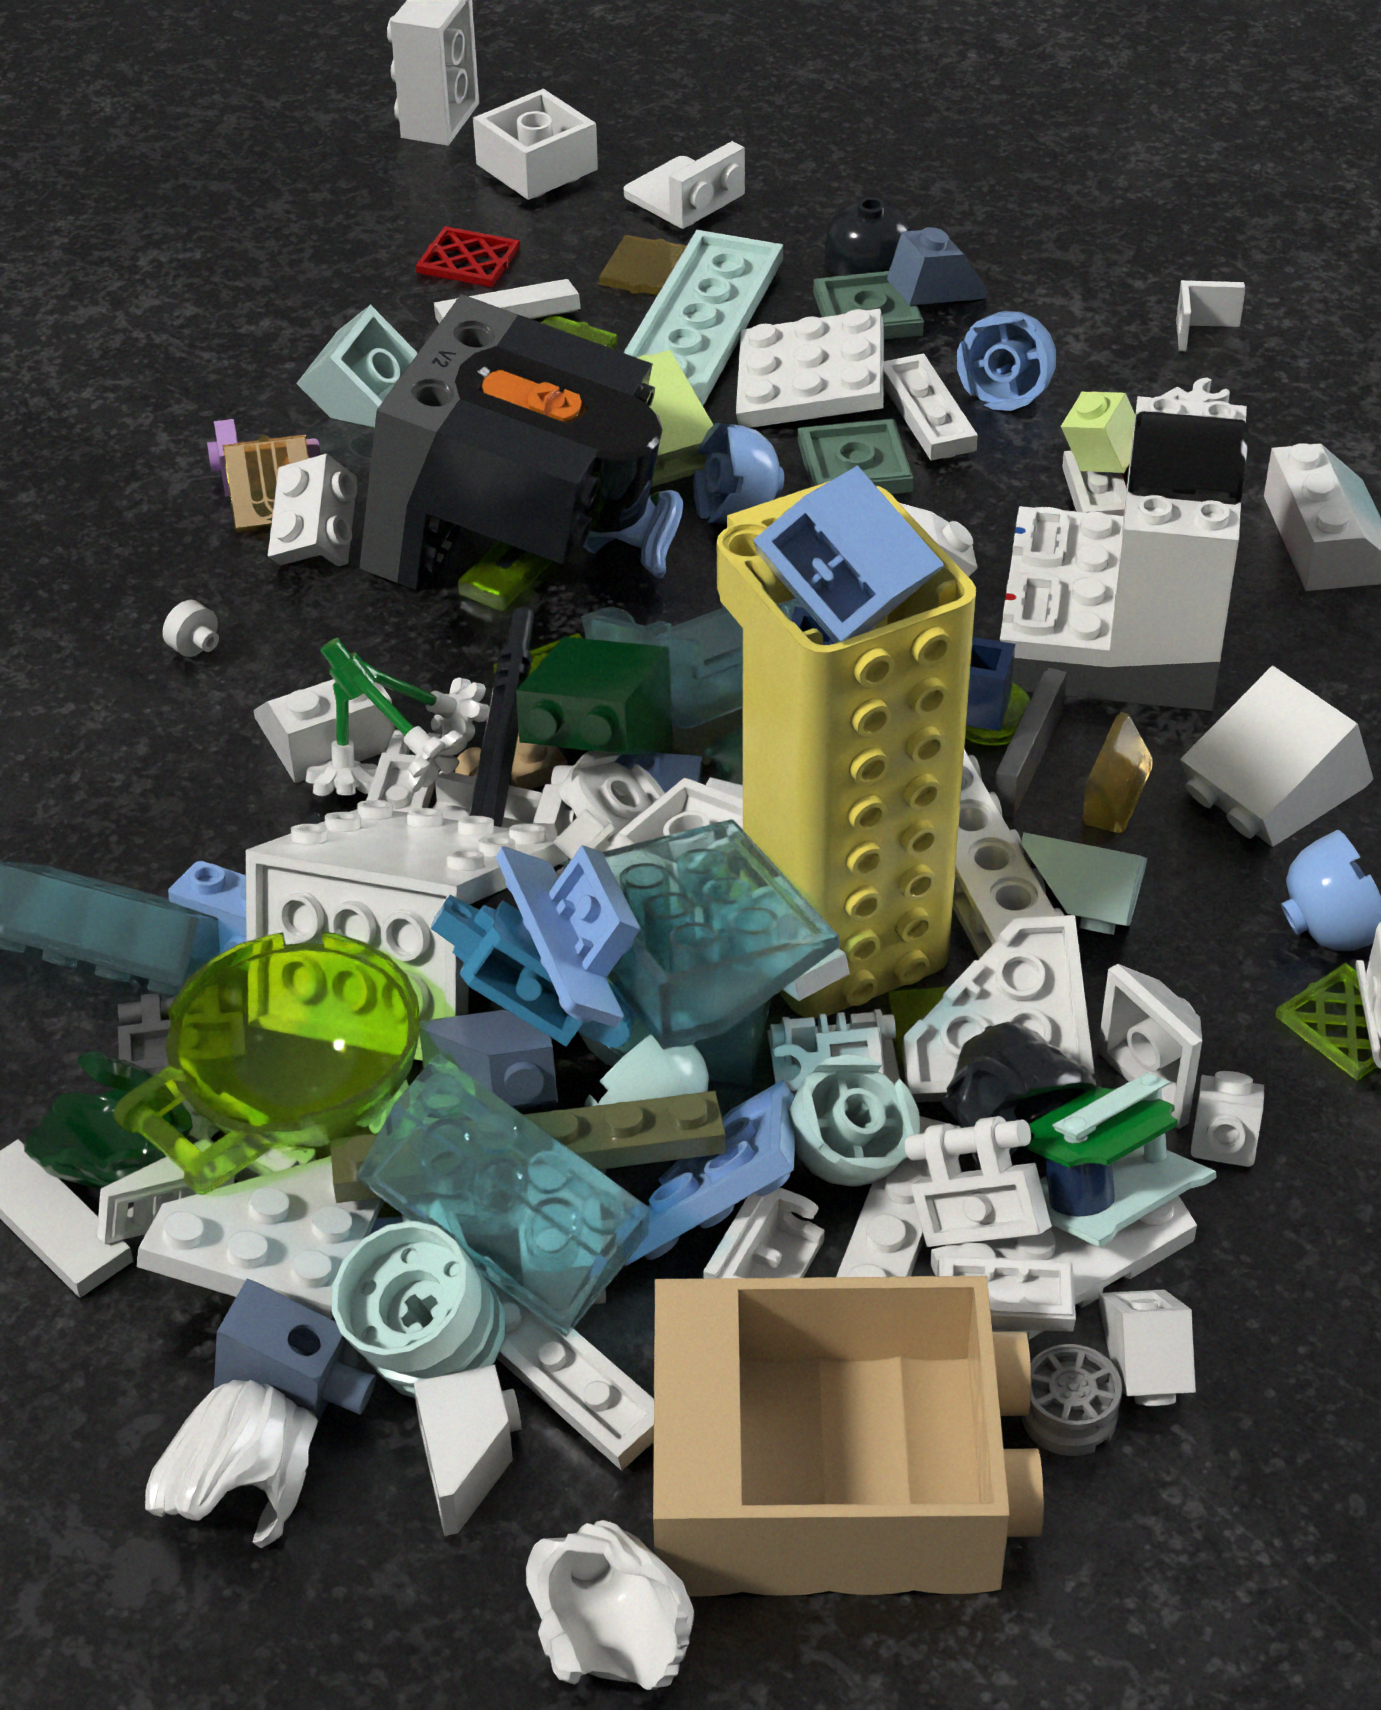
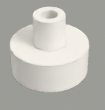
(191, 628)

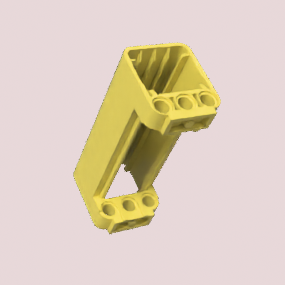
(855, 760)

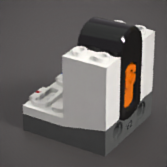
(1144, 595)

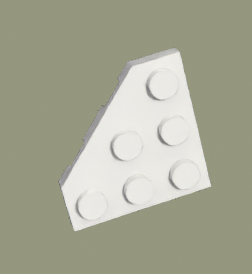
(1022, 979)
(263, 1229)

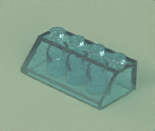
(103, 925)
(505, 1192)

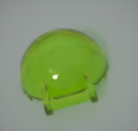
(278, 1052)

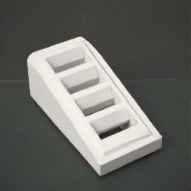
(148, 1190)

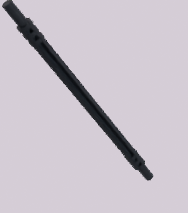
(501, 727)

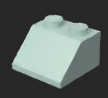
(357, 368)

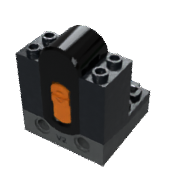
(509, 438)

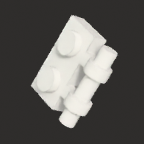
(977, 1203)

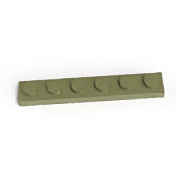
(599, 1134)

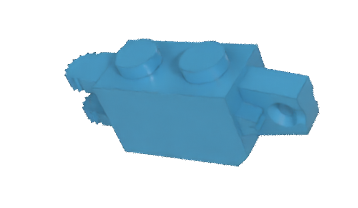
(508, 970)

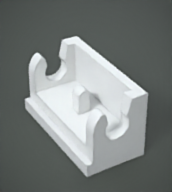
(768, 1239)

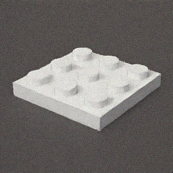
(811, 368)

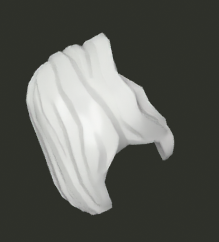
(232, 1440)
(609, 1607)

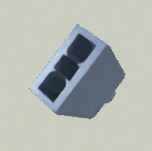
(289, 1349)

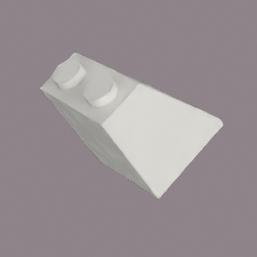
(1277, 760)

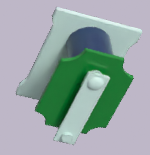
(1111, 1159)

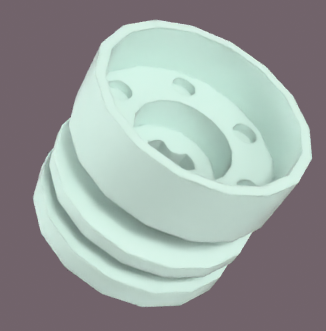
(416, 1305)

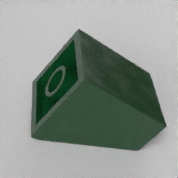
(599, 698)

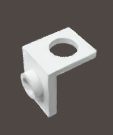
(1208, 305)

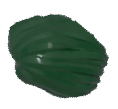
(83, 1139)

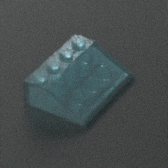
(714, 931)

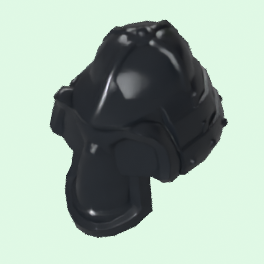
(1012, 1076)

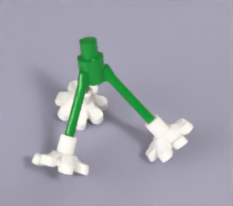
(452, 721)

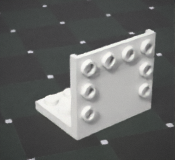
(382, 883)

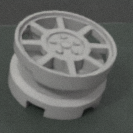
(1072, 1402)

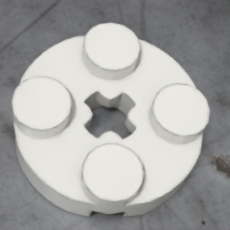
(609, 789)

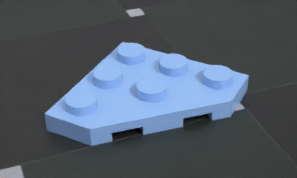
(707, 1187)

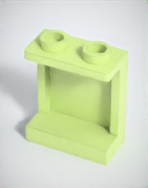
(681, 419)

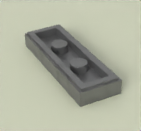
(1030, 741)

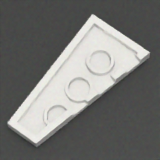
(1094, 1267)

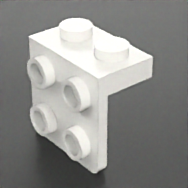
(691, 189)

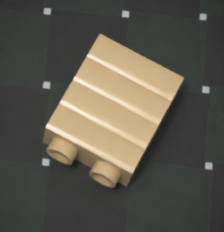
(838, 1436)

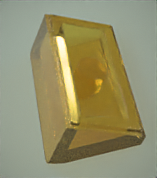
(1117, 777)

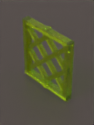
(1319, 1040)

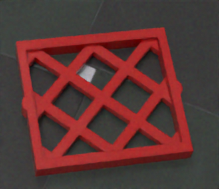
(469, 239)

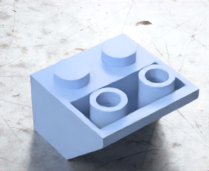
(847, 555)

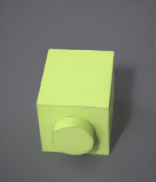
(1100, 431)

